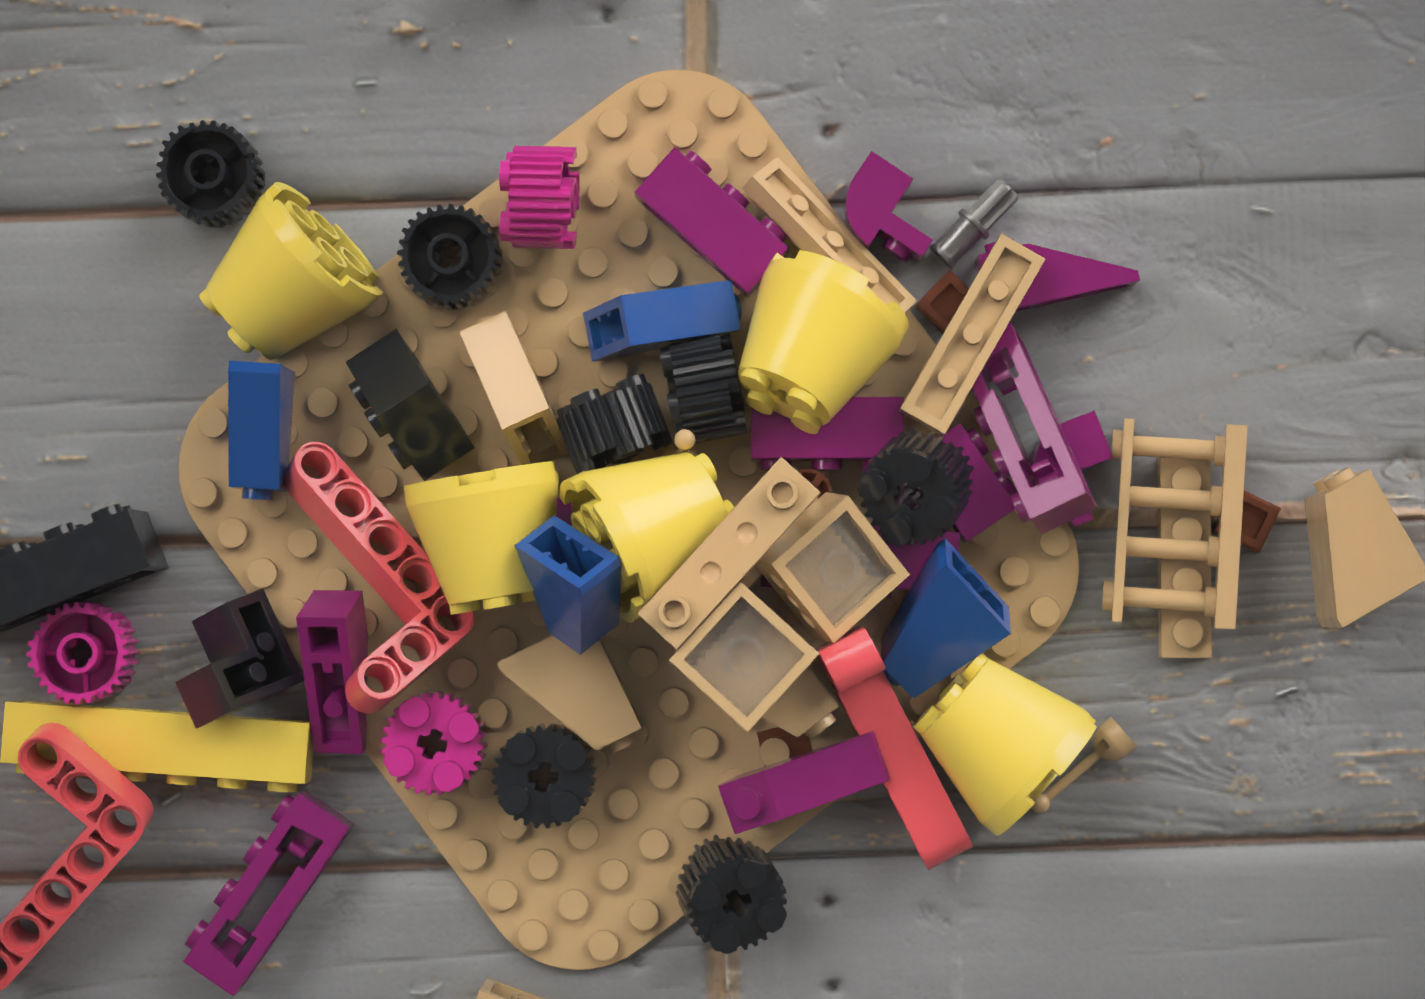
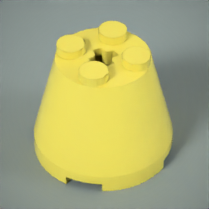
(288, 276)
(815, 339)
(648, 516)
(472, 530)
(1002, 739)

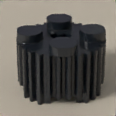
(217, 146)
(422, 263)
(704, 388)
(612, 426)
(893, 494)
(561, 799)
(745, 913)

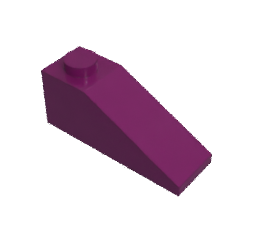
(1068, 277)
(332, 648)
(803, 782)

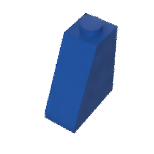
(661, 318)
(259, 427)
(572, 582)
(942, 623)

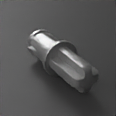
(974, 223)

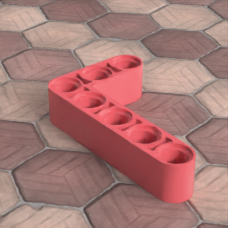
(381, 571)
(913, 785)
(72, 866)

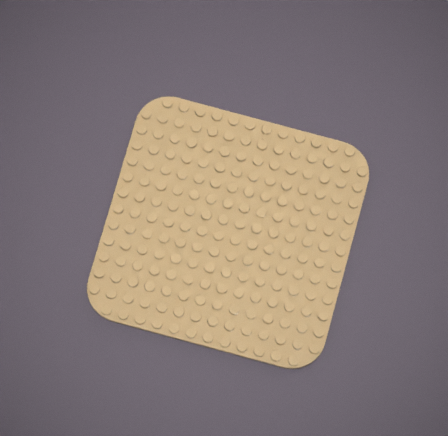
(612, 872)

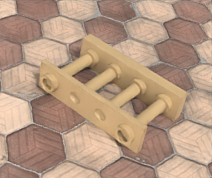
(1221, 501)
(729, 553)

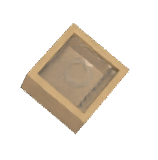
(831, 567)
(744, 656)

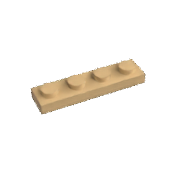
(818, 230)
(972, 335)
(1184, 632)

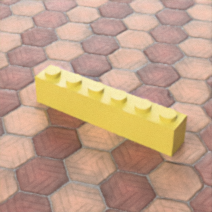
(169, 744)

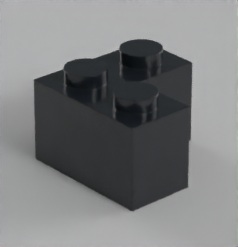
(407, 406)
(245, 657)

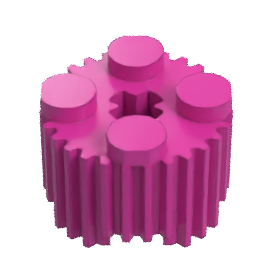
(540, 197)
(111, 646)
(419, 717)

